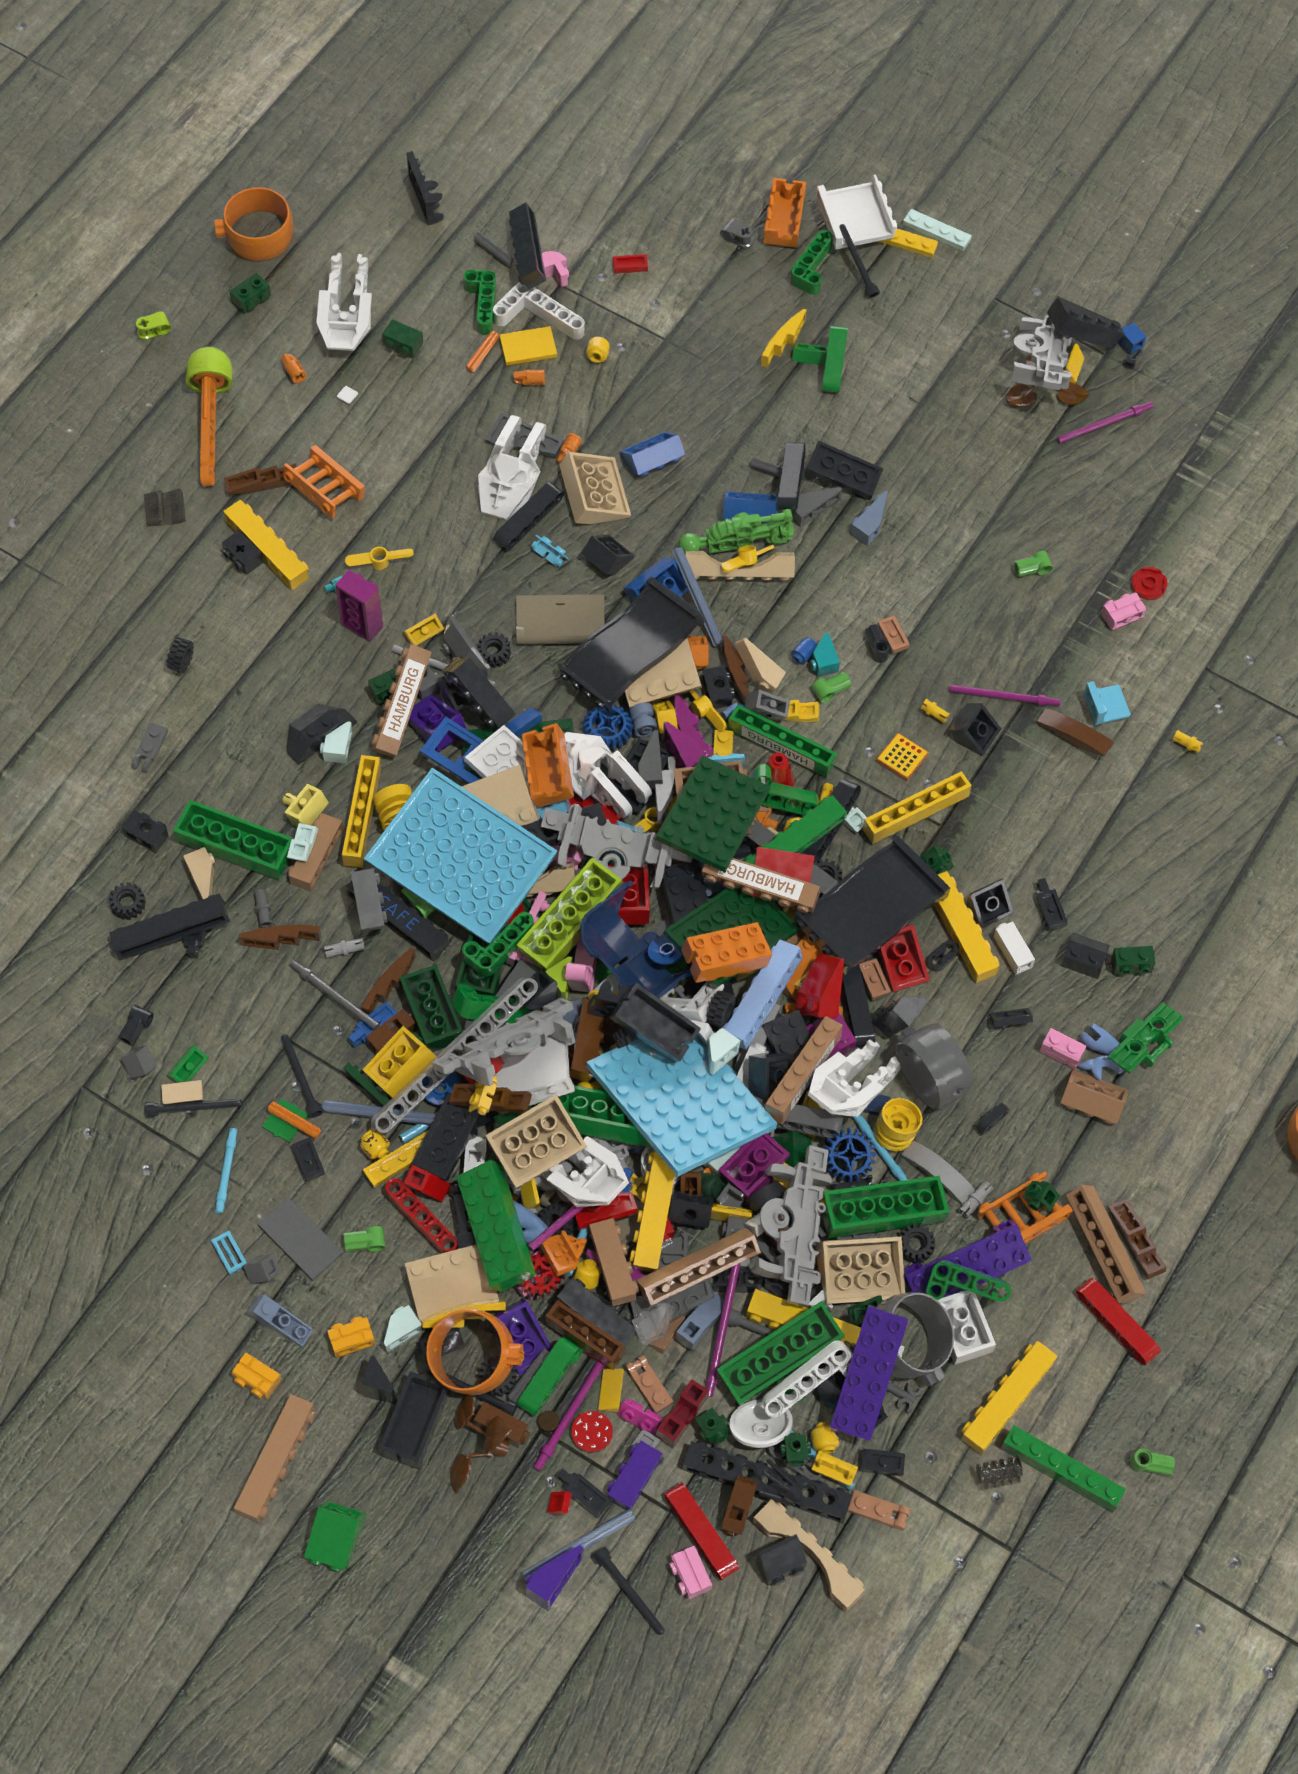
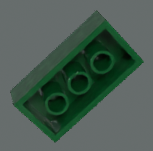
(481, 984)
(431, 1007)

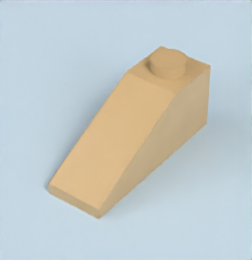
(760, 667)
(201, 870)

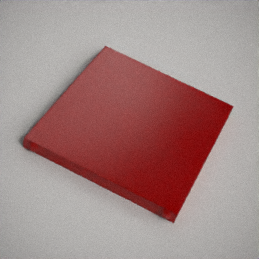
(786, 863)

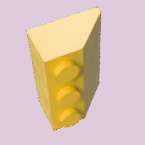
(399, 1062)

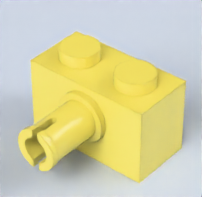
(305, 806)

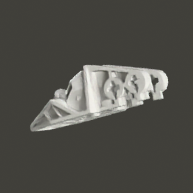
(341, 328)
(510, 480)
(585, 758)
(831, 1081)
(600, 1179)

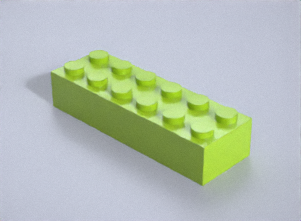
(559, 926)

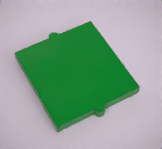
(281, 1128)

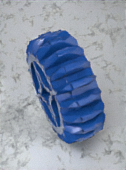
(611, 721)
(867, 1154)

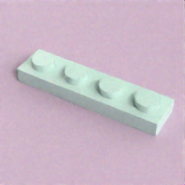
(937, 230)

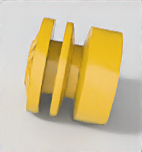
(390, 801)
(897, 1124)

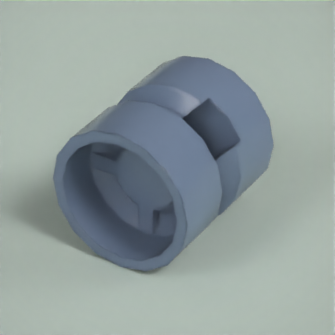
(643, 719)

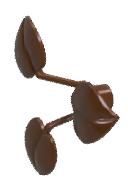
(1022, 396)
(494, 1443)

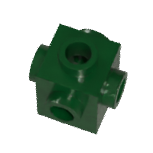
(938, 859)
(1041, 1196)
(713, 1426)
(795, 1449)

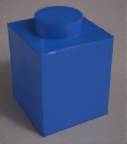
(1132, 339)

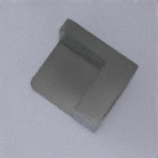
(138, 1061)
(731, 1197)
(261, 1268)

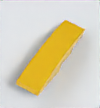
(786, 335)
(483, 1305)

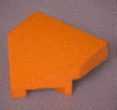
(563, 1252)

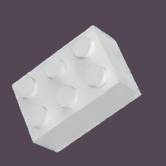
(970, 1327)

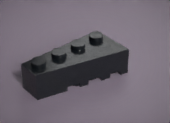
(1084, 324)
(591, 1307)

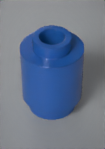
(803, 650)

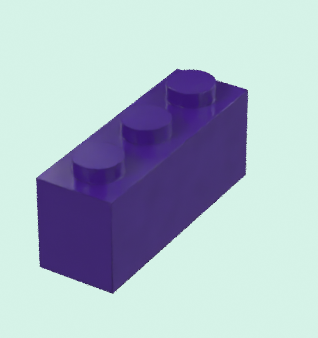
(634, 1475)

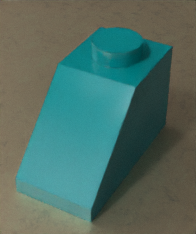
(825, 657)

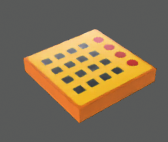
(902, 756)

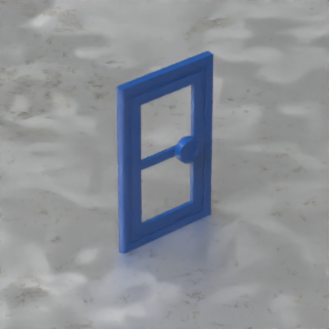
(458, 767)

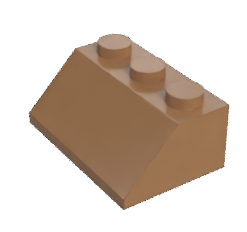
(1094, 1097)

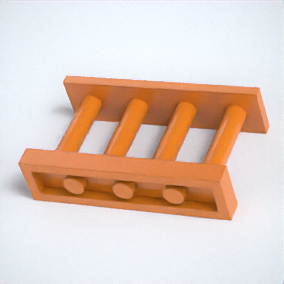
(329, 468)
(1041, 1224)

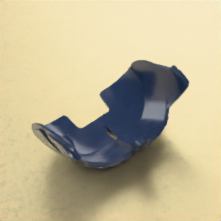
(612, 940)

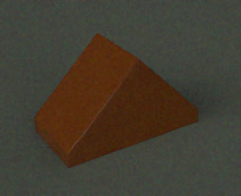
(691, 1183)

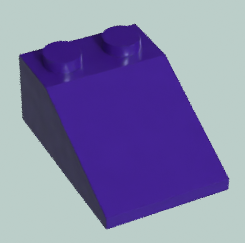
(427, 717)
(524, 1330)
(552, 1577)

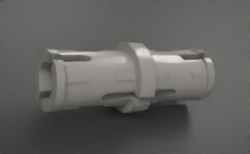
(344, 947)
(975, 1199)

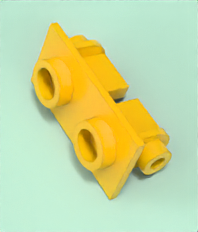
(480, 1100)
(834, 1468)

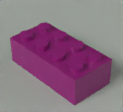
(359, 605)

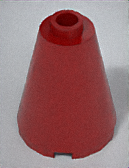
(781, 769)

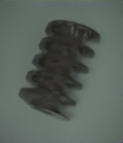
(1000, 1472)

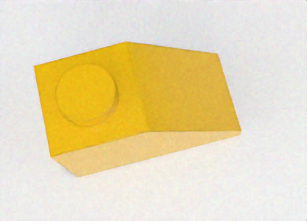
(664, 712)

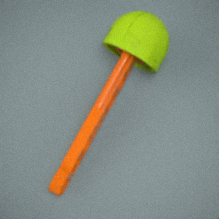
(208, 373)

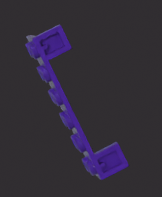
(990, 1256)
(869, 1373)

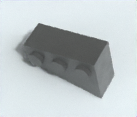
(368, 899)

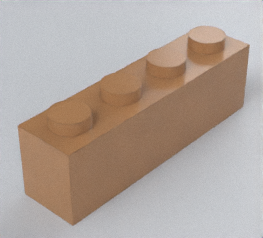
(307, 873)
(612, 1262)

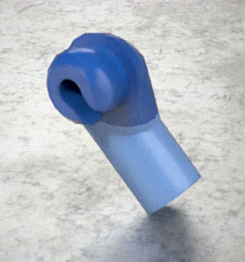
(726, 713)

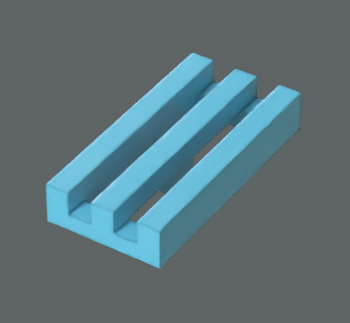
(237, 1267)

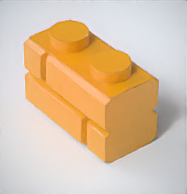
(351, 1336)
(256, 1376)

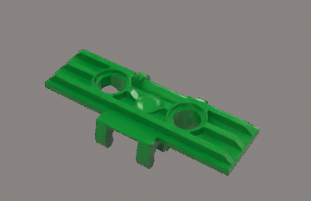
(1137, 1037)

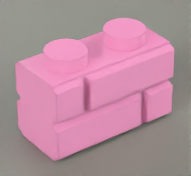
(1123, 611)
(1063, 1048)
(691, 1572)

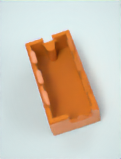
(784, 213)
(547, 765)
(726, 952)

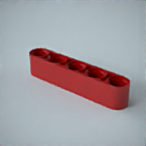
(416, 1210)
(1118, 1321)
(701, 1531)

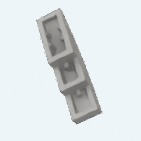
(665, 791)

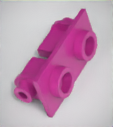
(645, 1420)

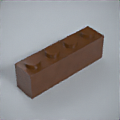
(587, 1035)
(585, 1334)

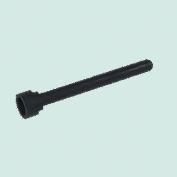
(871, 289)
(313, 1108)
(154, 1109)
(506, 1406)
(603, 1557)

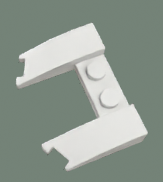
(693, 1008)

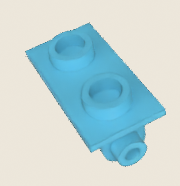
(544, 545)

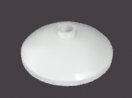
(757, 1429)

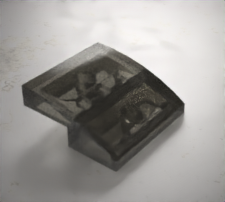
(164, 508)

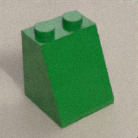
(335, 1535)

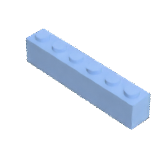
(763, 993)

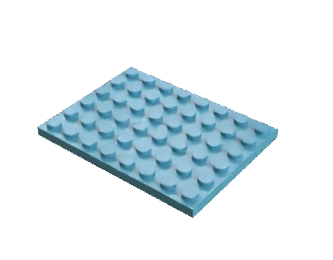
(461, 856)
(680, 1104)

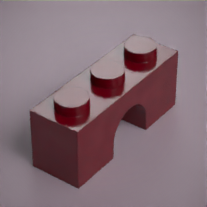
(683, 1414)

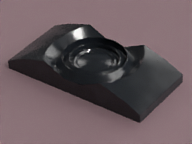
(634, 759)

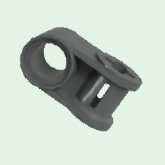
(736, 231)

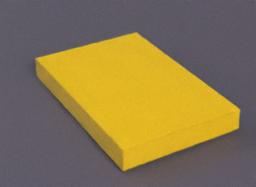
(528, 345)

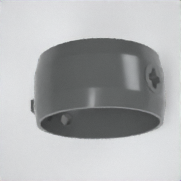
(933, 1065)
(939, 1332)

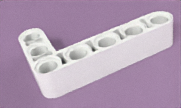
(540, 305)
(811, 1369)

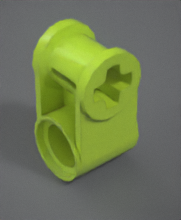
(154, 325)

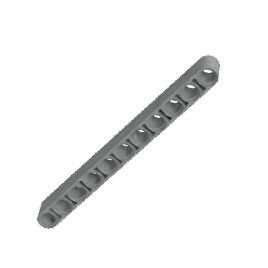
(459, 1043)

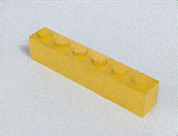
(273, 550)
(916, 807)
(361, 811)
(966, 933)
(654, 1215)
(777, 1312)
(1009, 1397)

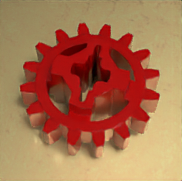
(547, 1274)

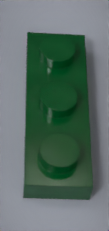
(368, 1085)

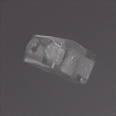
(654, 1324)

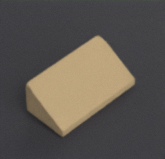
(182, 1092)

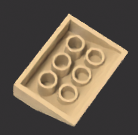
(594, 488)
(667, 678)
(507, 794)
(536, 1141)
(861, 1269)
(448, 1281)

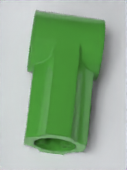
(1038, 563)
(828, 688)
(420, 905)
(370, 1239)
(1154, 1462)

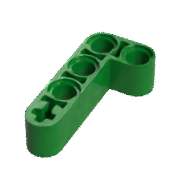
(803, 272)
(485, 284)
(834, 359)
(784, 796)
(502, 942)
(472, 1005)
(971, 1285)
(549, 1375)

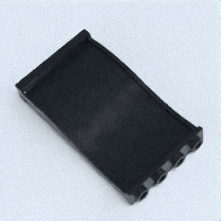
(630, 644)
(872, 904)

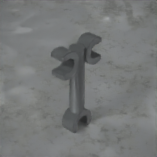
(908, 1397)

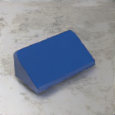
(524, 722)

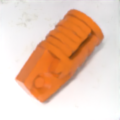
(293, 368)
(530, 377)
(570, 444)

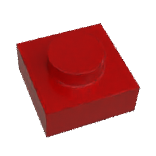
(559, 1503)

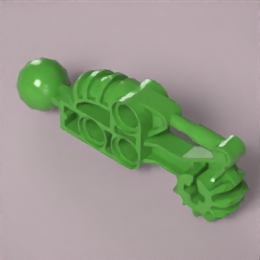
(740, 532)

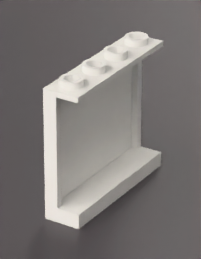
(860, 209)
(540, 1072)

